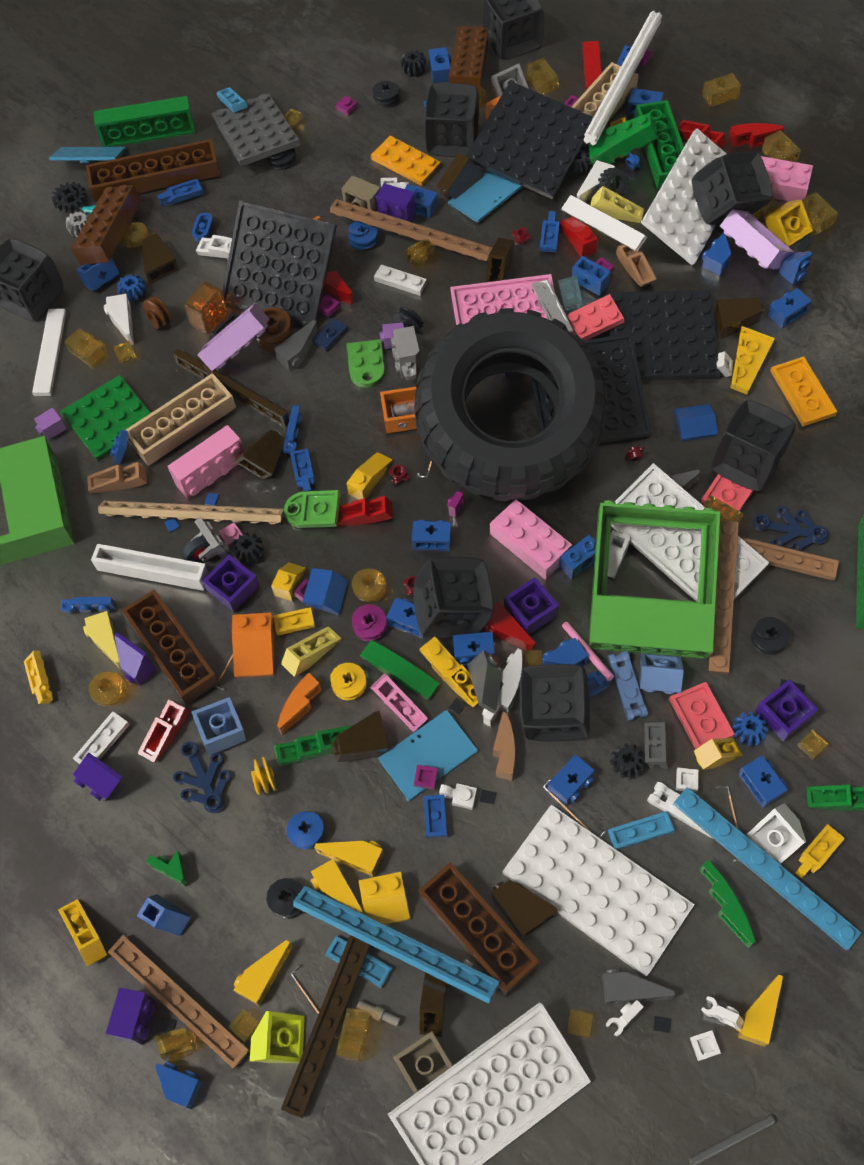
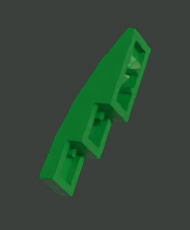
(399, 669)
(307, 747)
(836, 798)
(731, 909)

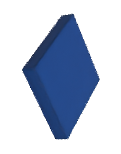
(211, 499)
(171, 525)

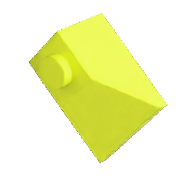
(278, 1038)

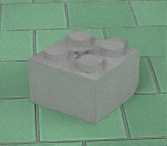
(406, 352)

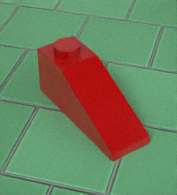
(580, 236)
(508, 629)

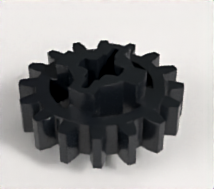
(69, 197)

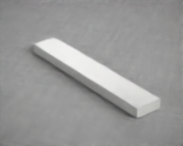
(604, 223)
(49, 352)

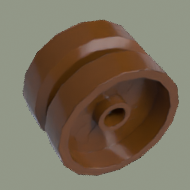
(277, 331)

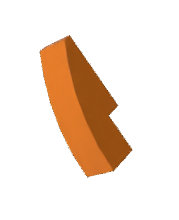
(298, 703)

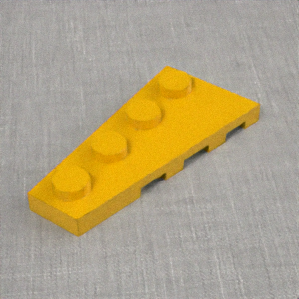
(750, 356)

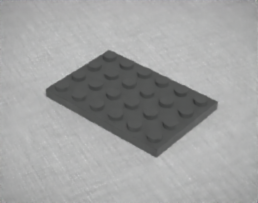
(255, 130)

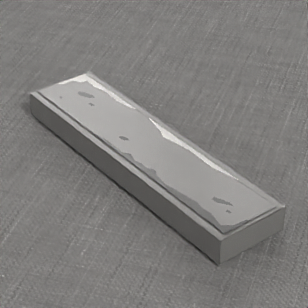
(550, 302)

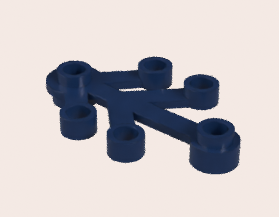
(792, 529)
(204, 780)

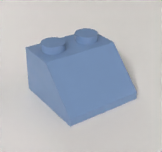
(661, 673)

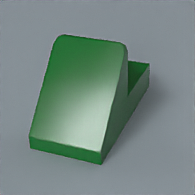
(174, 870)

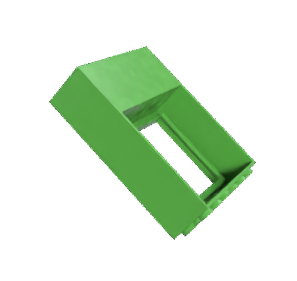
(32, 501)
(654, 623)

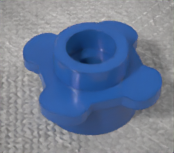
(633, 161)

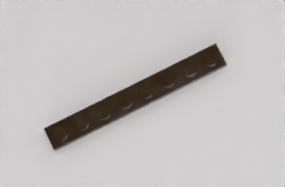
(237, 390)
(325, 1027)

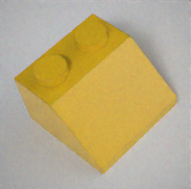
(789, 222)
(385, 898)

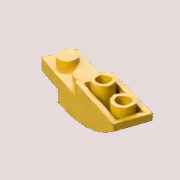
(450, 670)

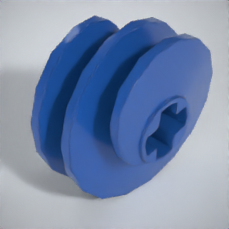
(362, 235)
(315, 832)

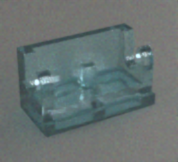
(570, 293)

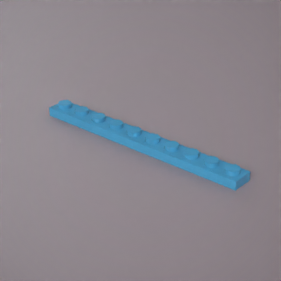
(767, 869)
(397, 944)

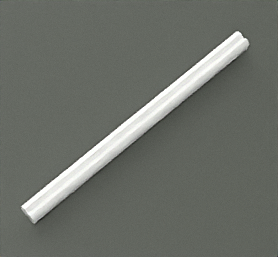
(622, 78)

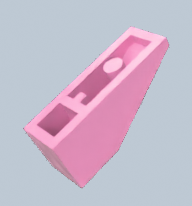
(399, 702)

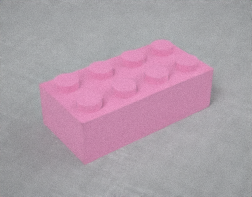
(788, 178)
(206, 462)
(529, 538)

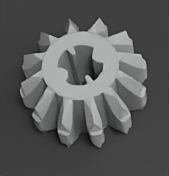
(76, 222)

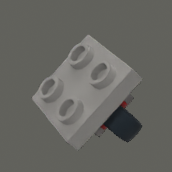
(205, 544)

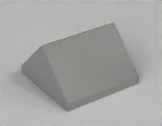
(502, 79)

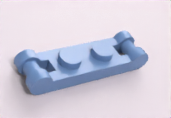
(627, 686)

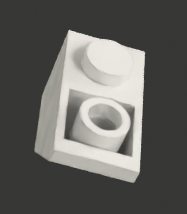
(618, 548)

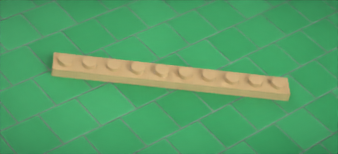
(186, 511)

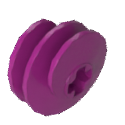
(376, 622)

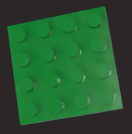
(103, 414)

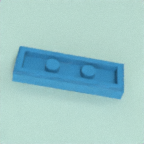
(231, 99)
(641, 830)
(372, 969)

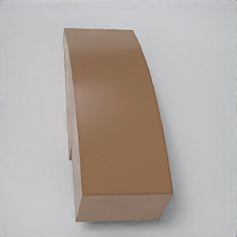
(636, 265)
(117, 478)
(505, 749)

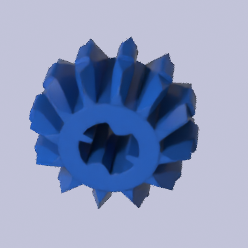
(132, 286)
(749, 735)

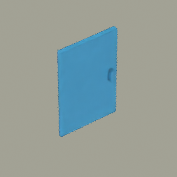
(85, 154)
(484, 196)
(440, 746)

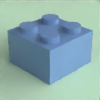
(219, 726)

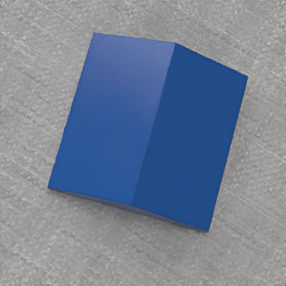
(696, 422)
(325, 590)

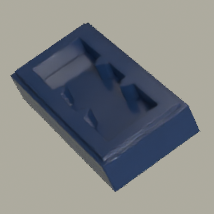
(329, 334)

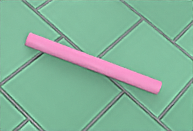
(592, 656)

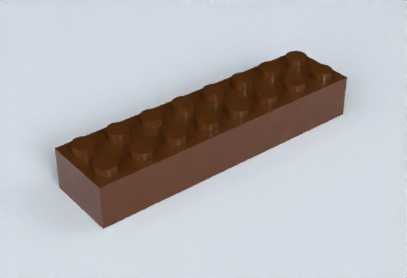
(155, 168)

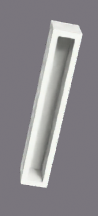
(149, 566)

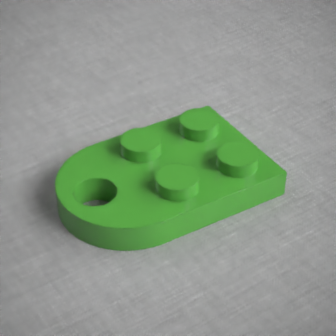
(366, 360)
(314, 509)

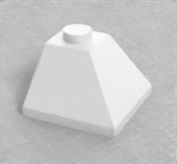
(778, 833)

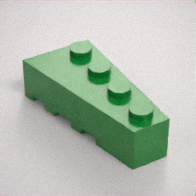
(623, 138)

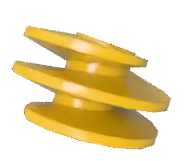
(346, 672)
(263, 777)

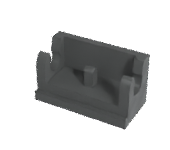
(656, 744)

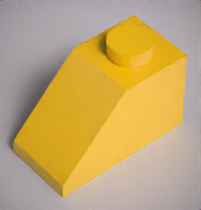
(288, 580)
(717, 752)

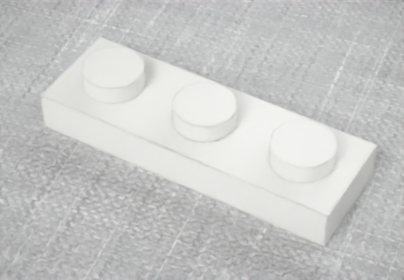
(400, 280)
(103, 737)

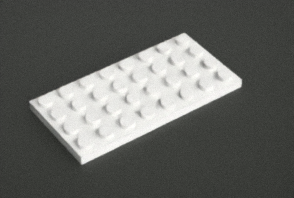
(674, 212)
(678, 549)
(599, 890)
(491, 1094)

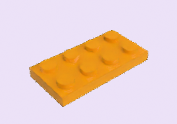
(406, 160)
(803, 391)

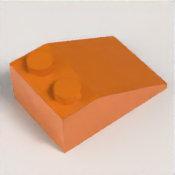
(253, 644)

